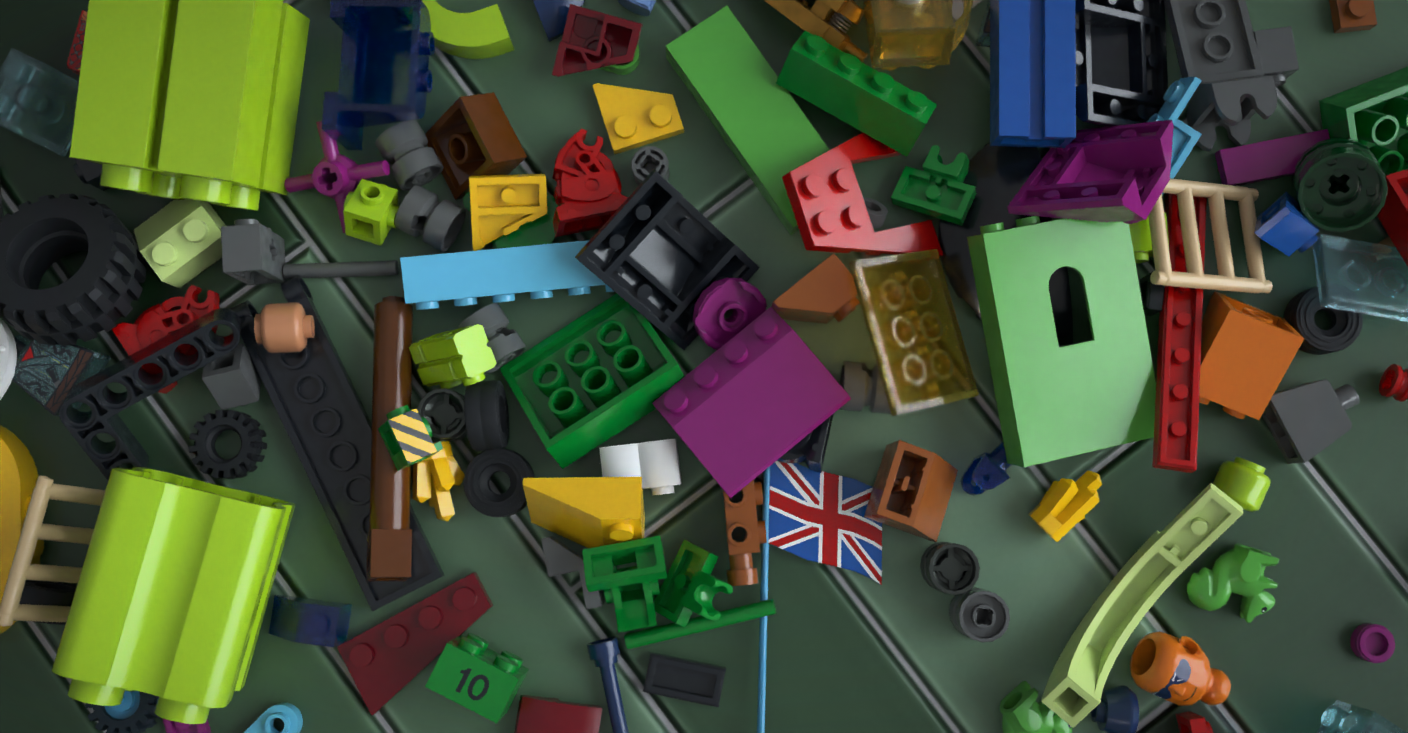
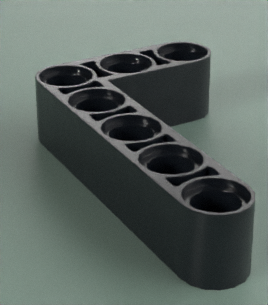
(139, 385)

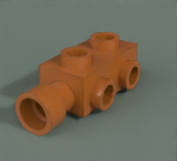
(740, 552)

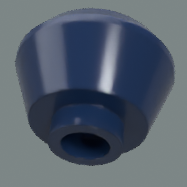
(1117, 711)

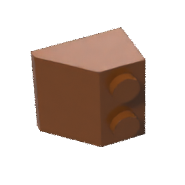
(820, 295)

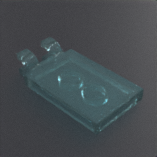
(1361, 277)

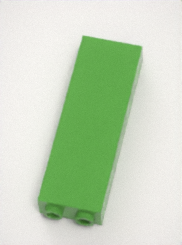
(746, 105)

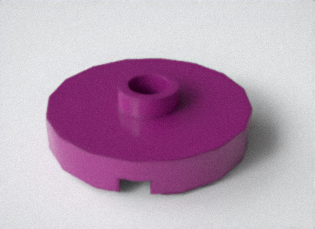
(716, 300)

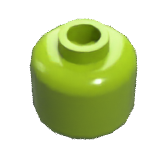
(1243, 483)

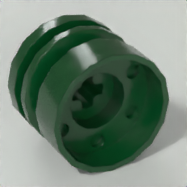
(1335, 204)

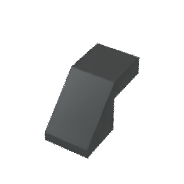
(562, 560)

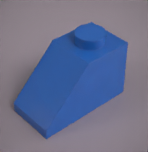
(1286, 226)

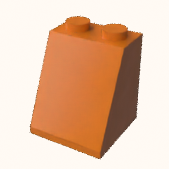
(1243, 355)

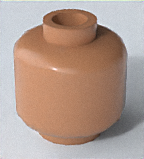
(283, 327)

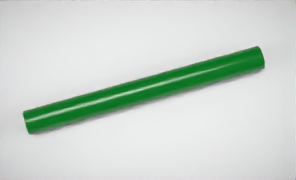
(700, 624)

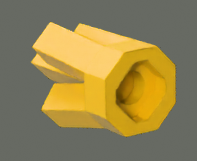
(434, 479)
(1066, 504)

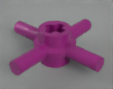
(336, 174)

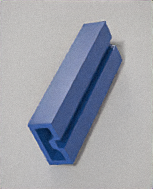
(1032, 73)

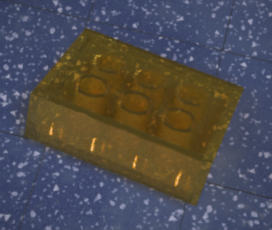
(913, 331)

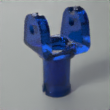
(986, 471)

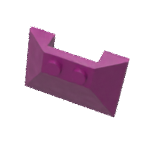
(1101, 175)

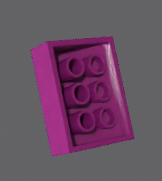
(751, 401)

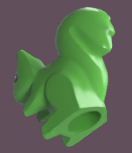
(1239, 573)
(1026, 715)

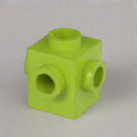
(370, 211)

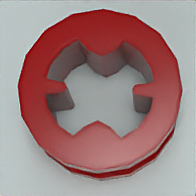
(1395, 383)

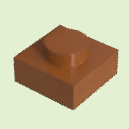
(1352, 15)

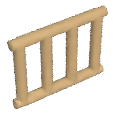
(1195, 276)
(35, 530)

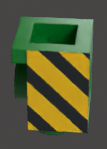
(408, 437)

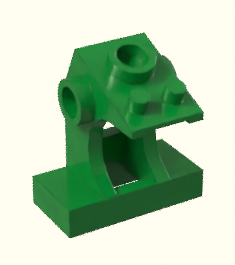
(630, 587)

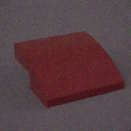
(554, 716)

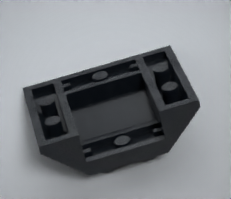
(1120, 60)
(663, 256)

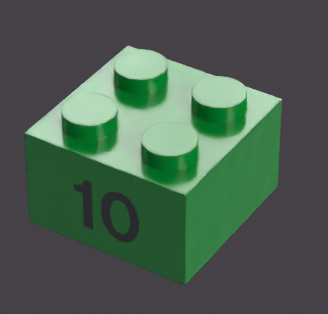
(478, 676)

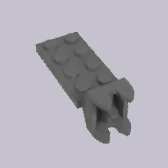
(1220, 48)

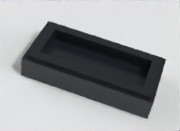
(684, 679)

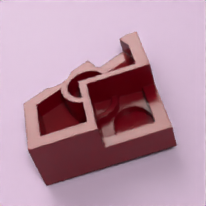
(595, 41)

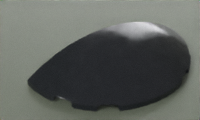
(998, 177)

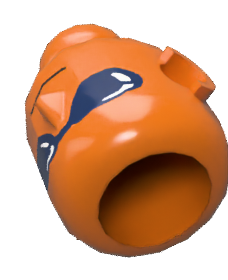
(1177, 670)

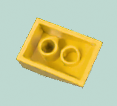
(588, 508)

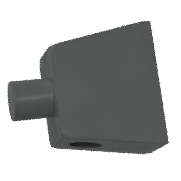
(1309, 418)

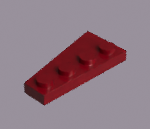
(403, 645)

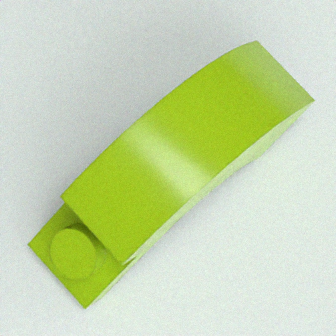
(470, 34)

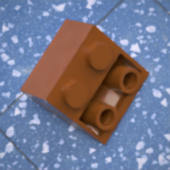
(911, 490)

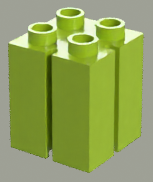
(191, 97)

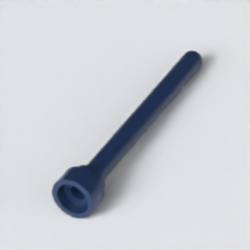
(604, 654)

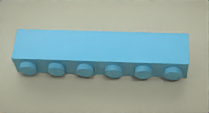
(496, 274)

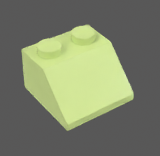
(181, 240)

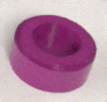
(1372, 643)

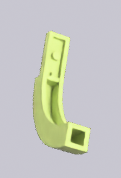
(1091, 651)

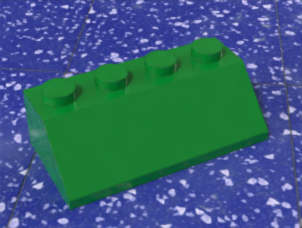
(855, 93)

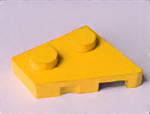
(636, 116)
(503, 204)

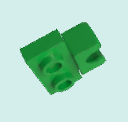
(937, 188)
(690, 586)

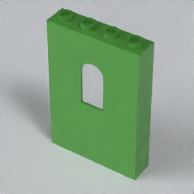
(1074, 395)

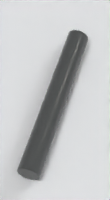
(341, 269)

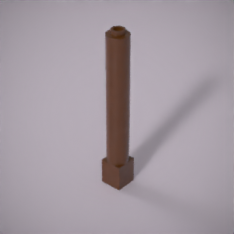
(389, 525)

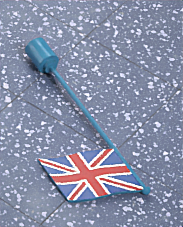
(819, 521)

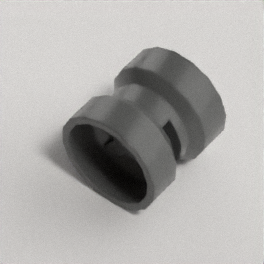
(648, 155)

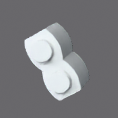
(652, 460)

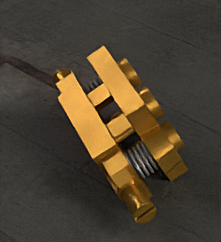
(819, 20)

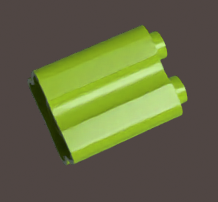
(172, 593)

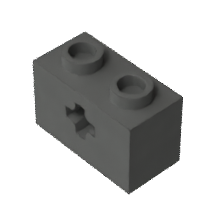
(252, 253)

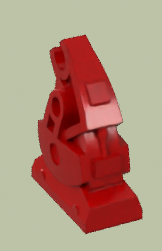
(586, 187)
(161, 321)

